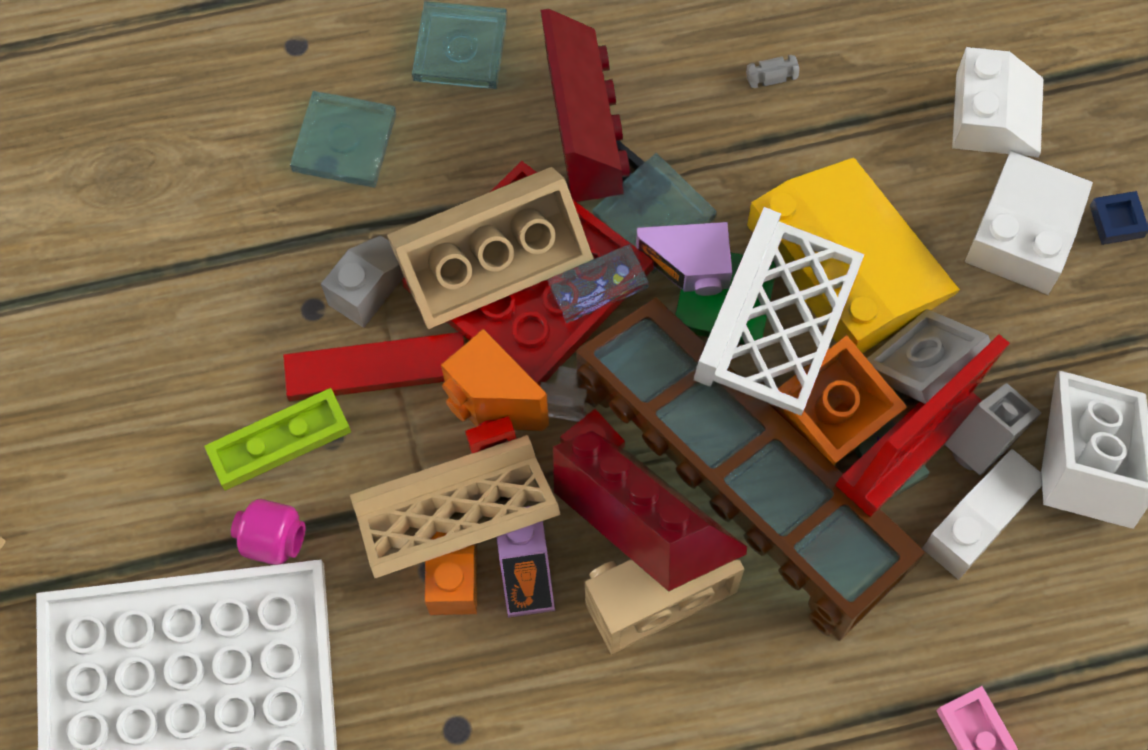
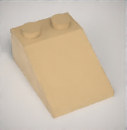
(633, 605)

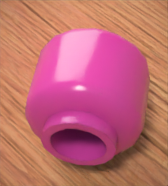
(268, 532)

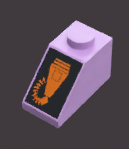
(690, 255)
(525, 571)

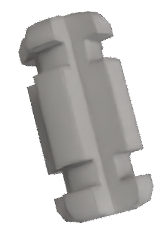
(772, 71)

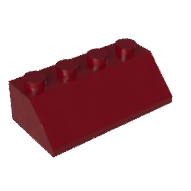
(583, 108)
(640, 511)

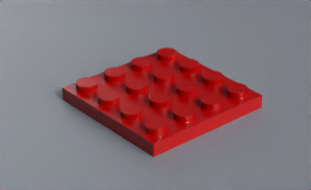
(529, 321)

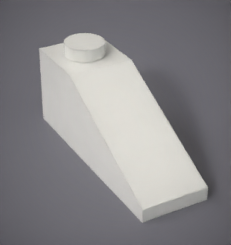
(983, 514)

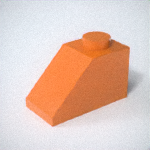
(452, 582)

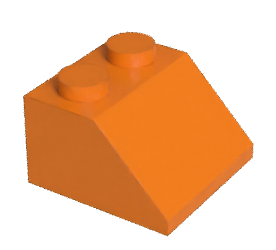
(490, 385)
(845, 402)

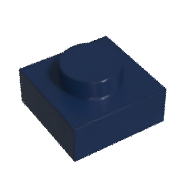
(1119, 217)

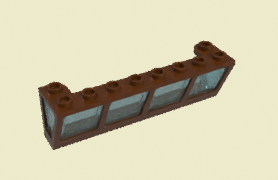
(749, 466)

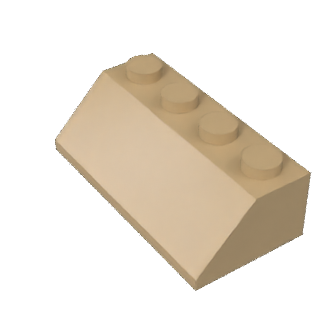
(491, 247)

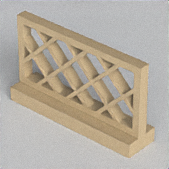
(434, 494)

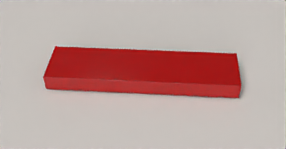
(369, 366)

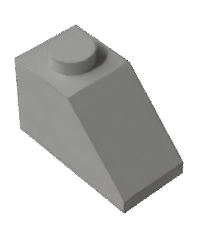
(363, 280)
(991, 429)

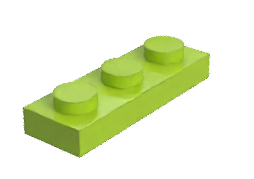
(277, 439)

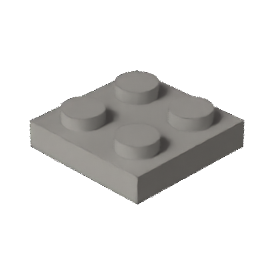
(927, 354)

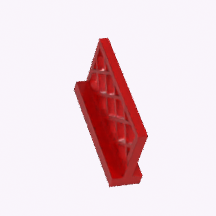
(917, 435)

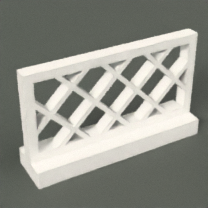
(739, 305)

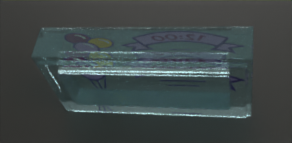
(598, 283)

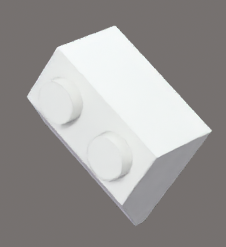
(997, 104)

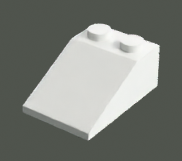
(1030, 223)
(1096, 450)

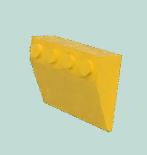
(897, 271)

